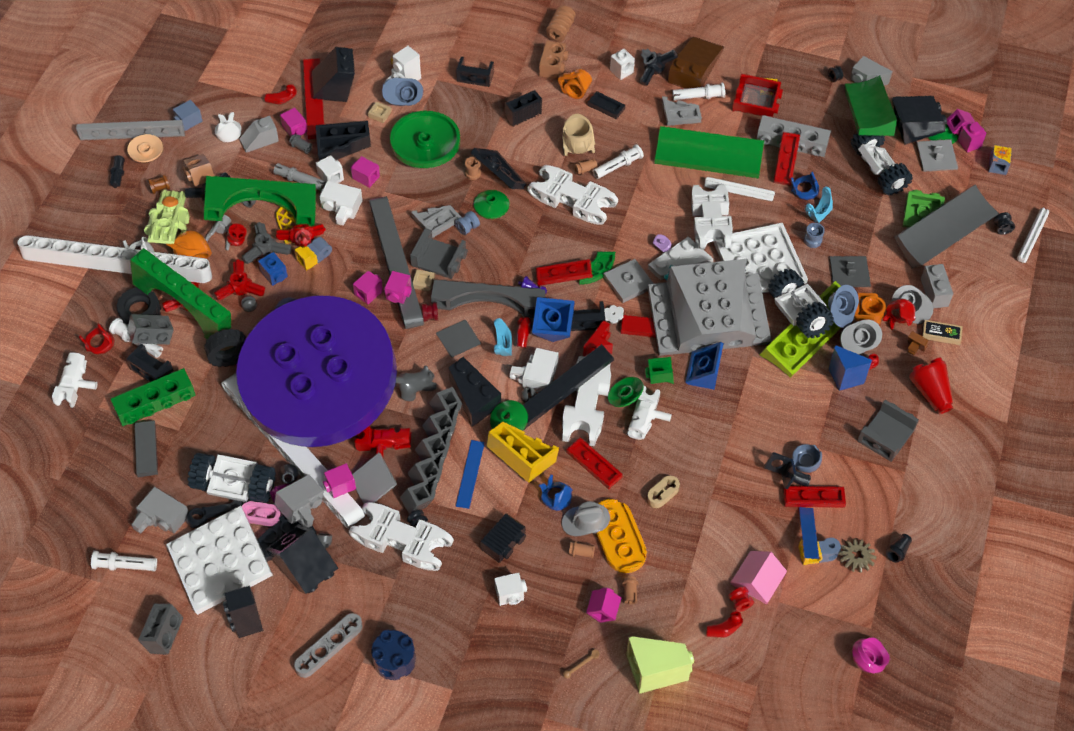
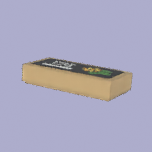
(942, 332)

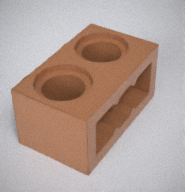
(553, 60)

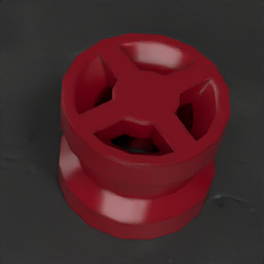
(430, 312)

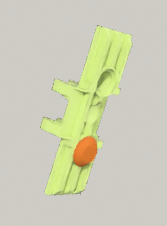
(167, 218)

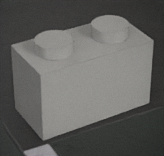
(937, 285)

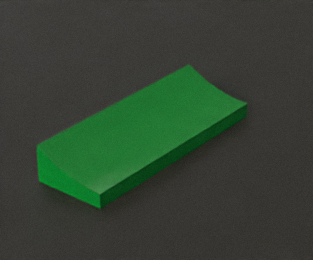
(871, 107)
(709, 152)

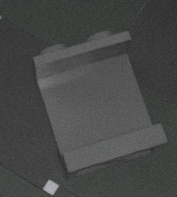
(437, 256)
(888, 430)

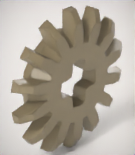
(860, 562)

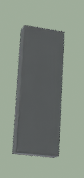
(146, 448)

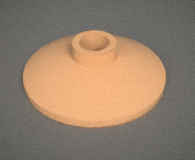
(145, 148)

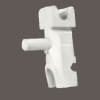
(72, 380)
(644, 413)

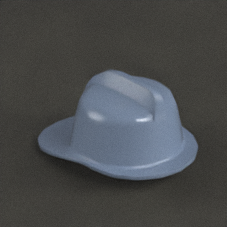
(402, 91)
(843, 305)

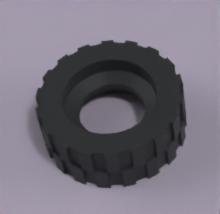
(133, 296)
(224, 339)

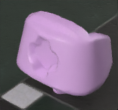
(662, 243)

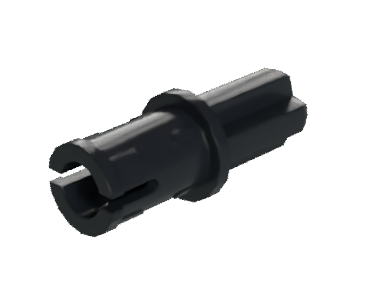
(117, 171)

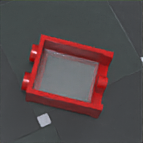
(757, 96)

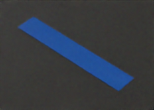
(470, 474)
(809, 533)

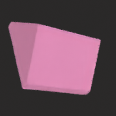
(760, 574)

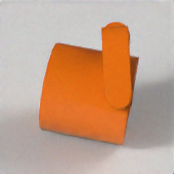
(576, 84)
(871, 308)

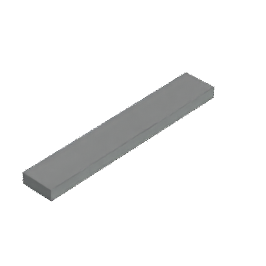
(125, 130)

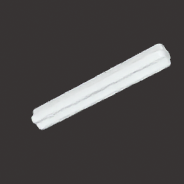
(741, 189)
(1033, 235)

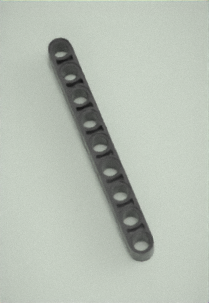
(395, 257)

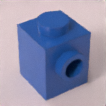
(273, 268)

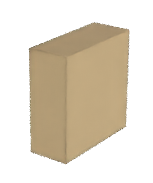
(379, 112)
(423, 280)

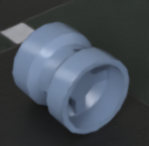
(466, 223)
(814, 235)

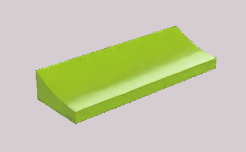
(793, 348)

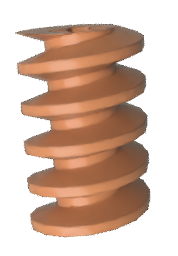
(560, 23)

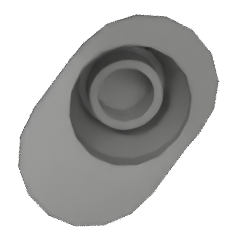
(922, 303)
(861, 336)
(585, 519)

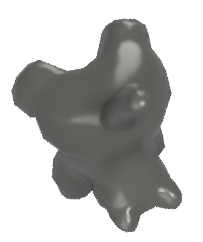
(413, 382)

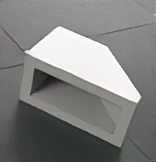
(868, 69)
(259, 134)

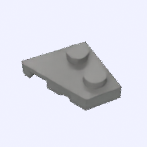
(680, 112)
(436, 219)

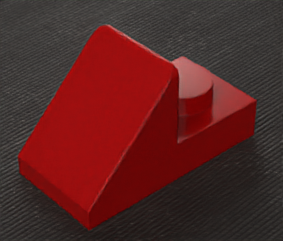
(599, 337)

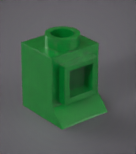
(660, 370)

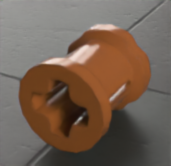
(159, 184)

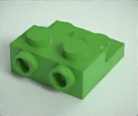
(920, 205)

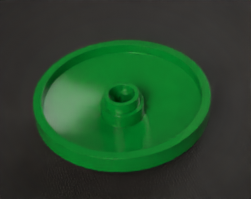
(425, 139)

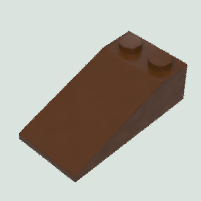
(694, 63)

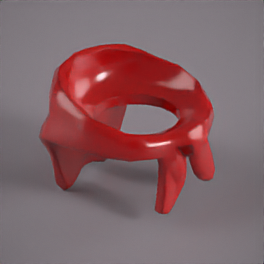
(906, 311)
(107, 344)

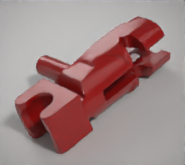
(383, 439)

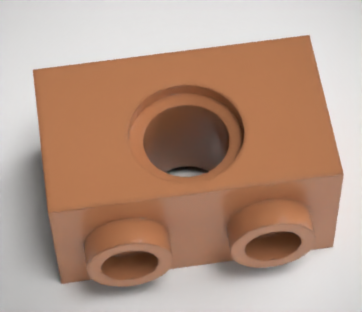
(197, 169)

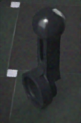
(210, 512)

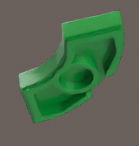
(601, 264)

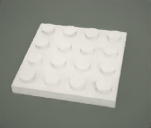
(765, 251)
(219, 559)

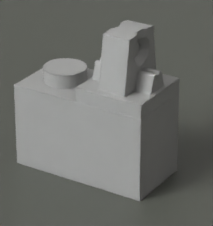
(298, 499)
(160, 510)

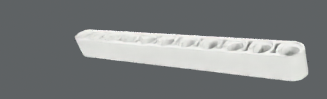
(106, 257)
(307, 464)

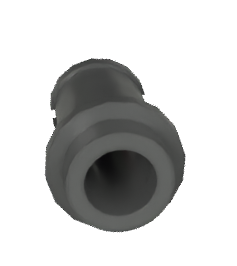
(297, 141)

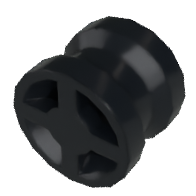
(1004, 223)

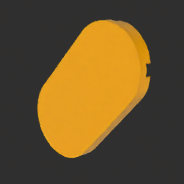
(622, 539)

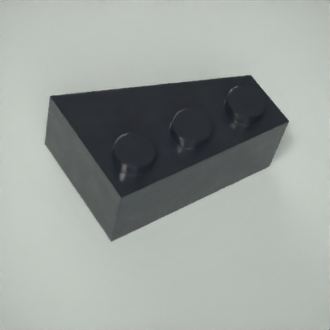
(342, 139)
(474, 390)
(242, 612)

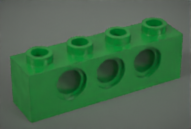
(143, 397)

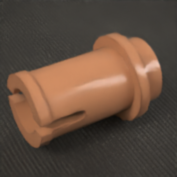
(582, 167)
(581, 549)
(630, 589)

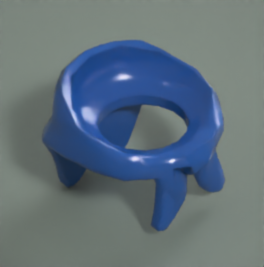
(806, 195)
(561, 499)

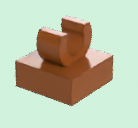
(916, 342)

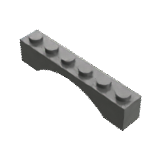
(454, 294)

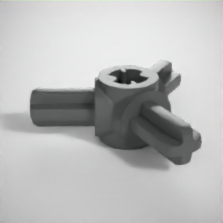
(264, 245)

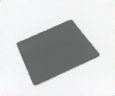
(458, 338)

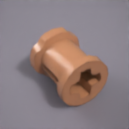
(472, 165)

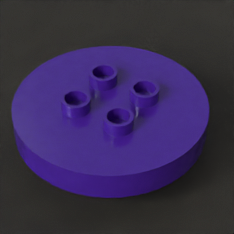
(317, 371)

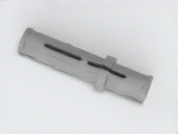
(292, 174)

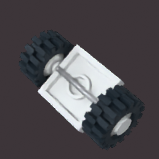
(893, 176)
(800, 303)
(231, 478)

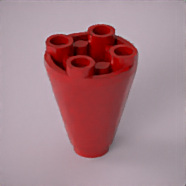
(934, 384)

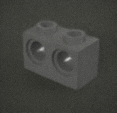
(150, 329)
(161, 629)

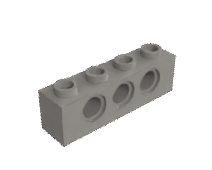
(812, 139)

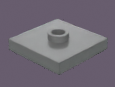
(628, 280)

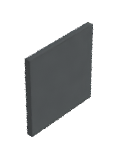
(850, 270)

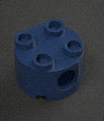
(393, 654)

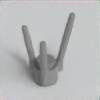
(220, 227)

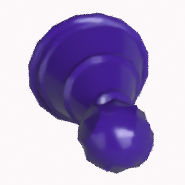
(527, 283)

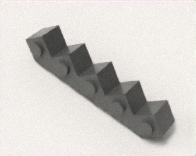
(432, 450)

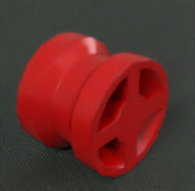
(240, 232)
(741, 599)

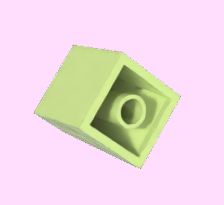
(658, 663)

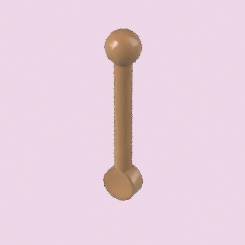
(594, 655)

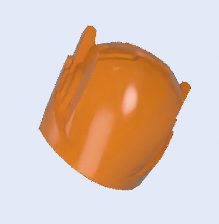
(191, 244)

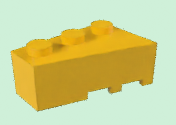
(522, 453)

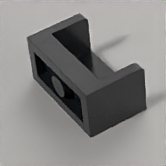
(474, 75)
(588, 319)
(148, 366)

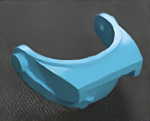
(826, 202)
(503, 333)

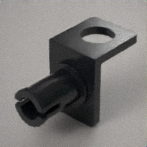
(787, 471)

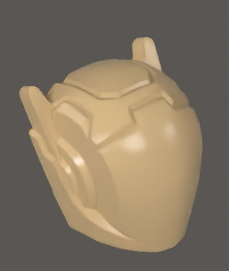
(578, 135)

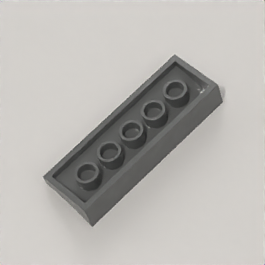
(944, 226)

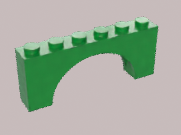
(225, 192)
(152, 273)

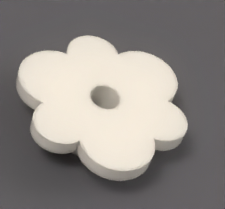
(613, 314)

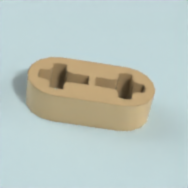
(660, 488)

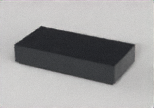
(606, 105)

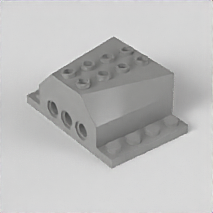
(707, 307)

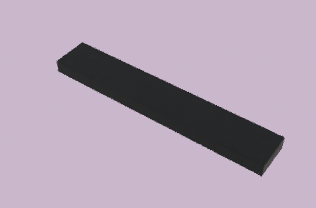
(567, 383)

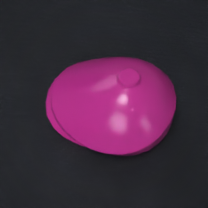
(870, 655)

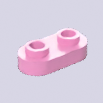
(261, 513)

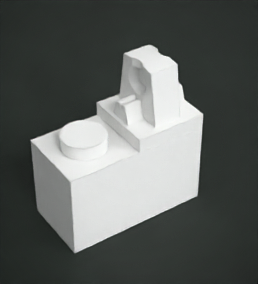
(406, 64)
(342, 200)
(539, 370)

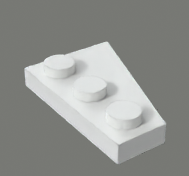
(681, 254)

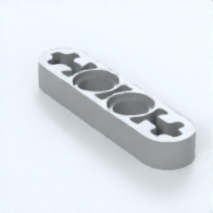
(331, 647)

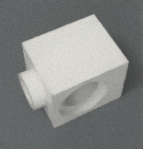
(622, 64)

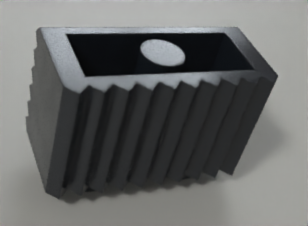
(523, 108)
(503, 538)

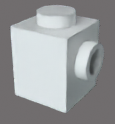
(330, 170)
(510, 589)

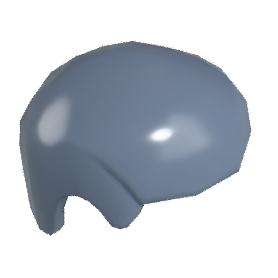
(807, 458)

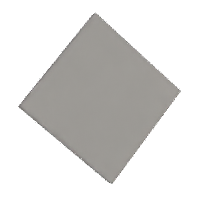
(937, 155)
(373, 479)

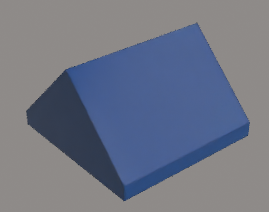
(553, 318)
(704, 366)
(848, 368)

